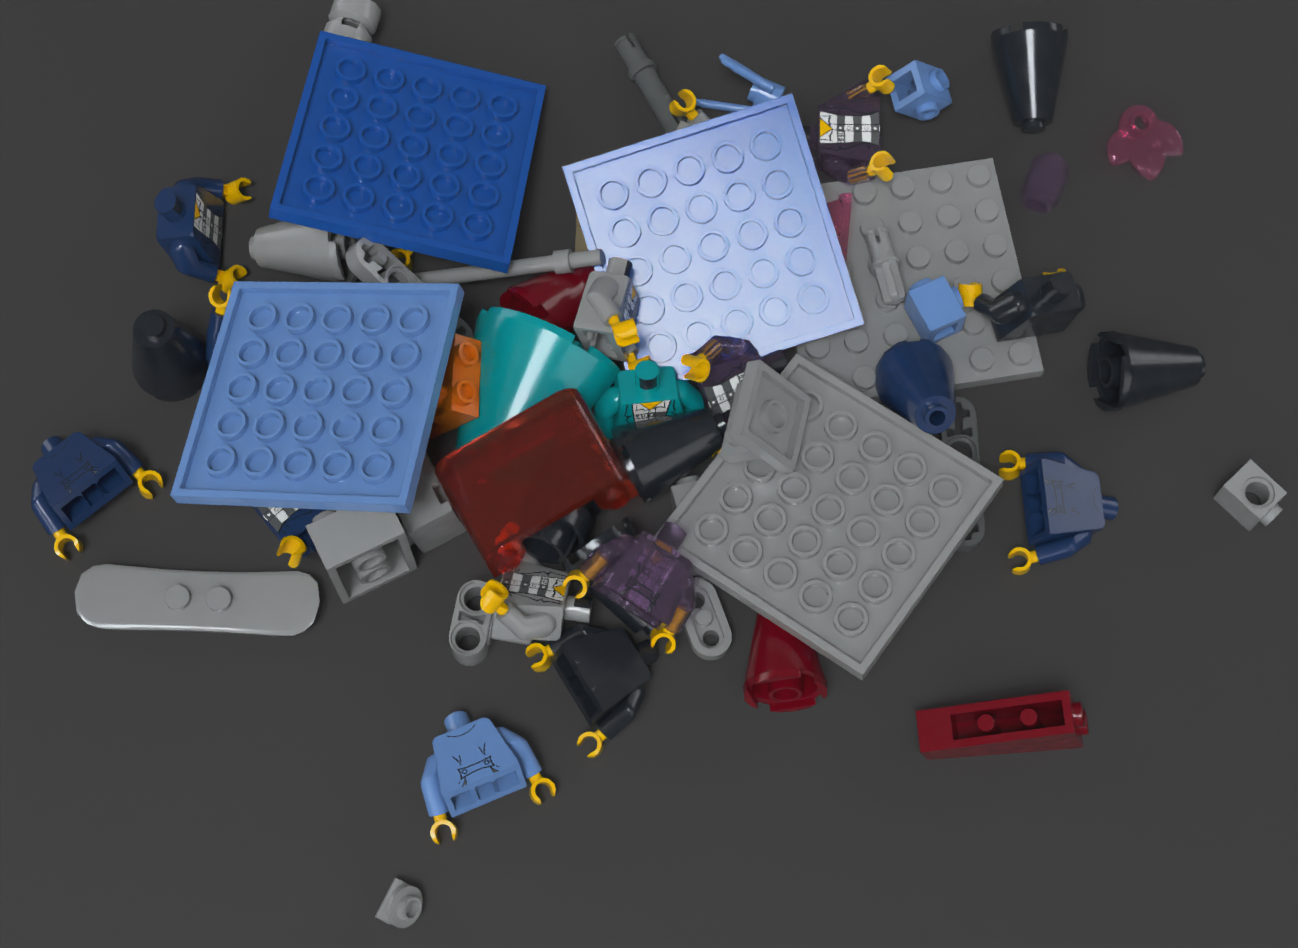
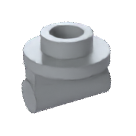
(401, 905)

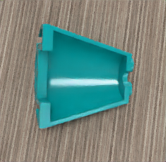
(525, 364)

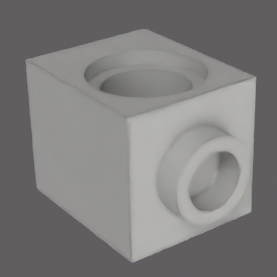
(1254, 480)

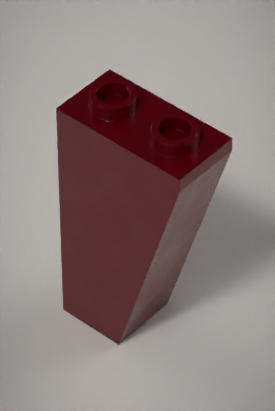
(1003, 726)

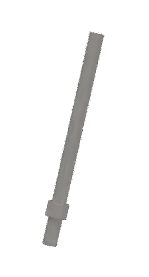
(560, 261)

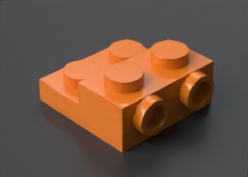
(460, 387)

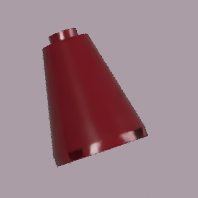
(549, 296)
(782, 670)

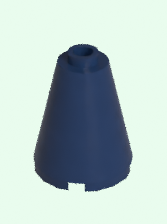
(918, 384)

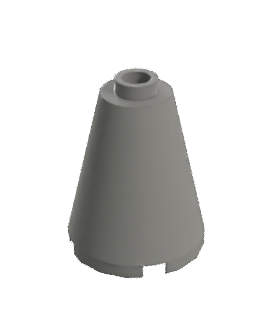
(302, 251)

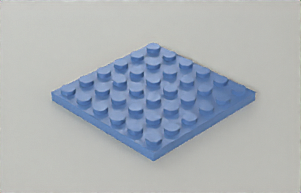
(320, 396)

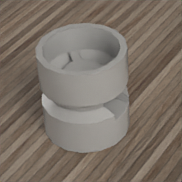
(353, 19)

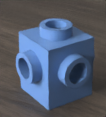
(920, 90)

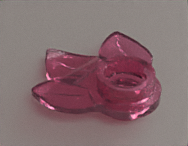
(1144, 147)

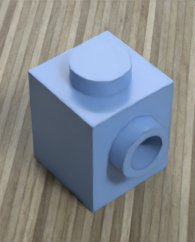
(935, 309)

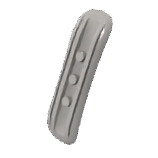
(197, 600)

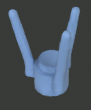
(760, 92)

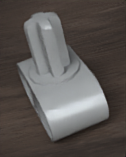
(474, 623)

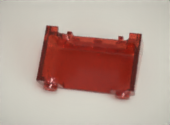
(532, 476)

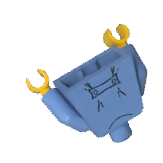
(475, 766)

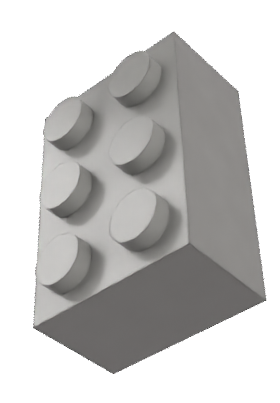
(361, 549)

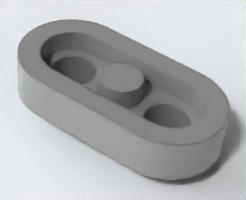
(706, 621)

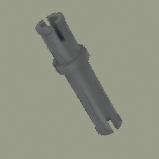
(643, 72)

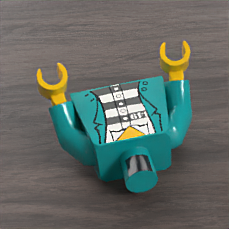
(645, 395)

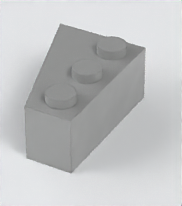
(432, 514)

